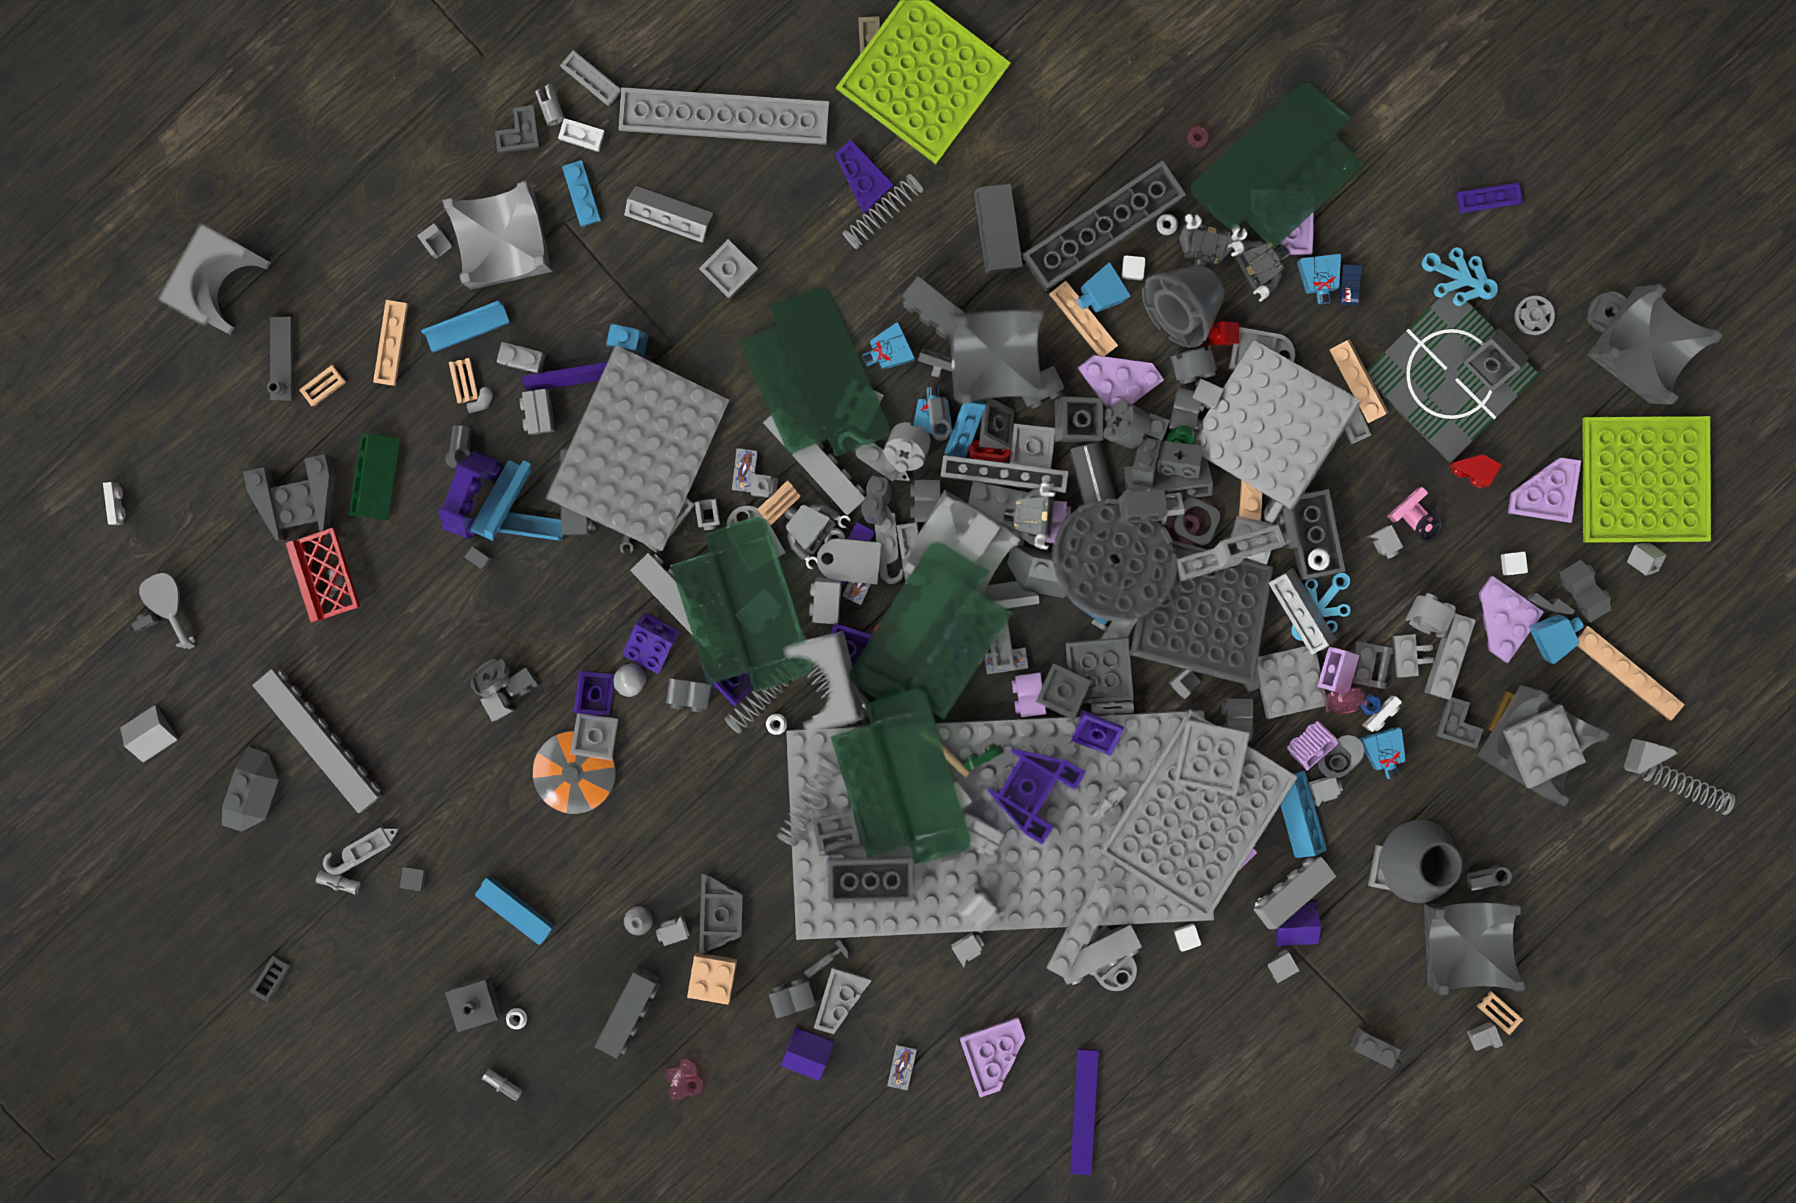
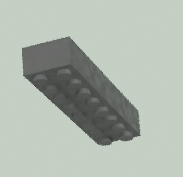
(1103, 226)

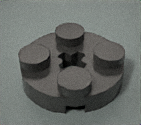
(1597, 308)
(491, 678)

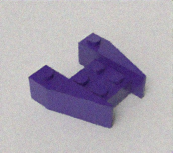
(462, 492)
(1029, 787)

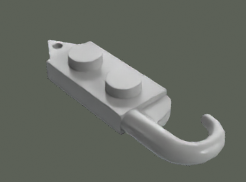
(875, 458)
(889, 549)
(362, 850)

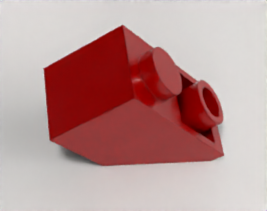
(1222, 335)
(1478, 469)

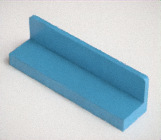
(466, 326)
(501, 499)
(532, 526)
(1302, 819)
(514, 910)

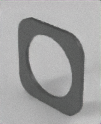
(1215, 517)

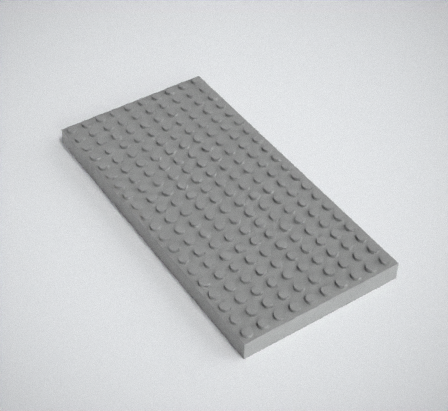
(1031, 880)

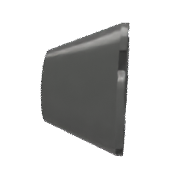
(1184, 303)
(1402, 858)

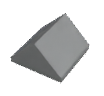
(148, 734)
(1644, 755)

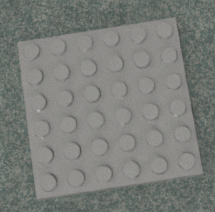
(1274, 424)

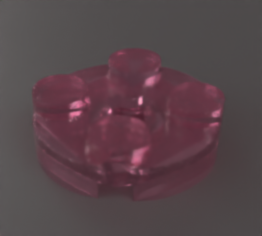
(1345, 702)

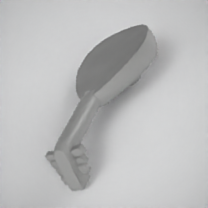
(163, 597)

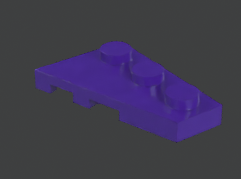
(863, 176)

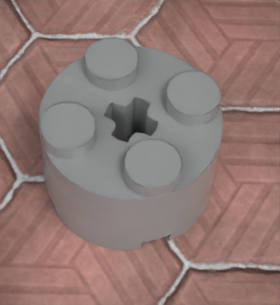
(907, 447)
(1430, 615)
(980, 907)

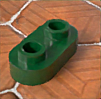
(1181, 434)
(975, 760)

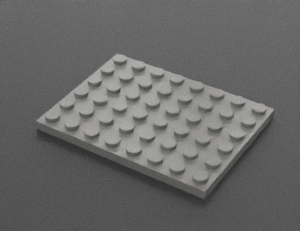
(638, 448)
(1191, 836)

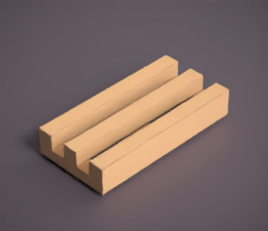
(460, 363)
(327, 392)
(780, 505)
(1486, 1001)

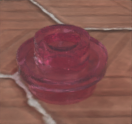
(1203, 134)

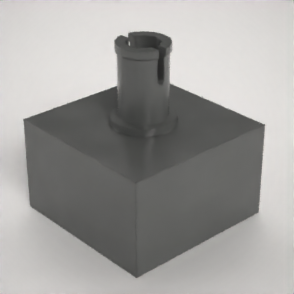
(473, 1004)

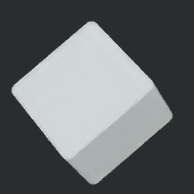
(1133, 268)
(1514, 563)
(1187, 937)

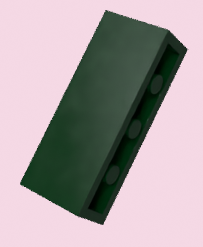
(374, 476)

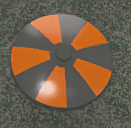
(571, 781)

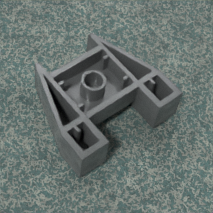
(297, 502)

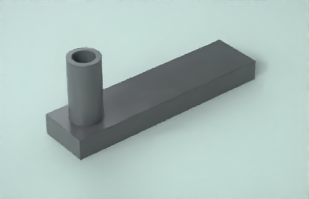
(281, 359)

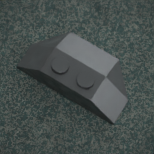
(1034, 570)
(250, 791)

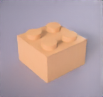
(712, 978)

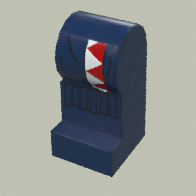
(1349, 284)

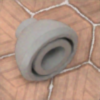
(638, 920)

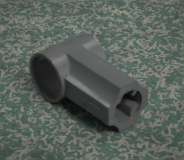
(939, 416)
(459, 445)
(1487, 877)

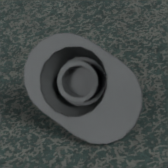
(1342, 757)

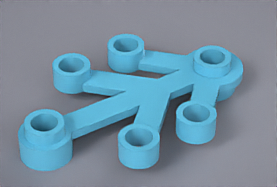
(1461, 277)
(1325, 612)

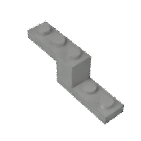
(1229, 553)
(1081, 927)

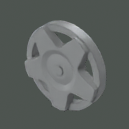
(1534, 315)

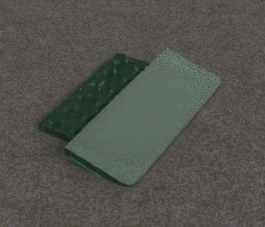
(1280, 167)
(814, 377)
(741, 608)
(932, 632)
(901, 780)

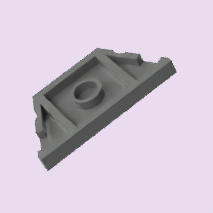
(719, 914)

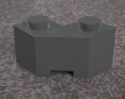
(1589, 598)

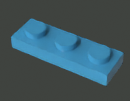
(581, 193)
(965, 429)

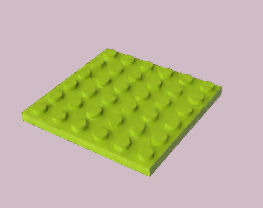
(923, 76)
(1646, 479)

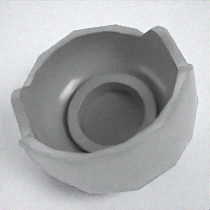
(629, 680)

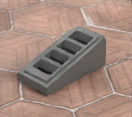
(264, 975)

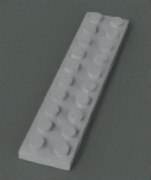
(723, 116)

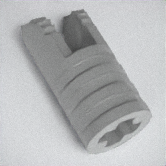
(550, 108)

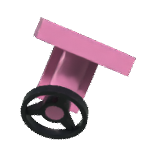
(1416, 516)

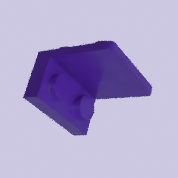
(650, 642)

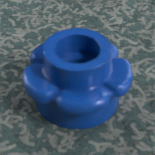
(1376, 705)

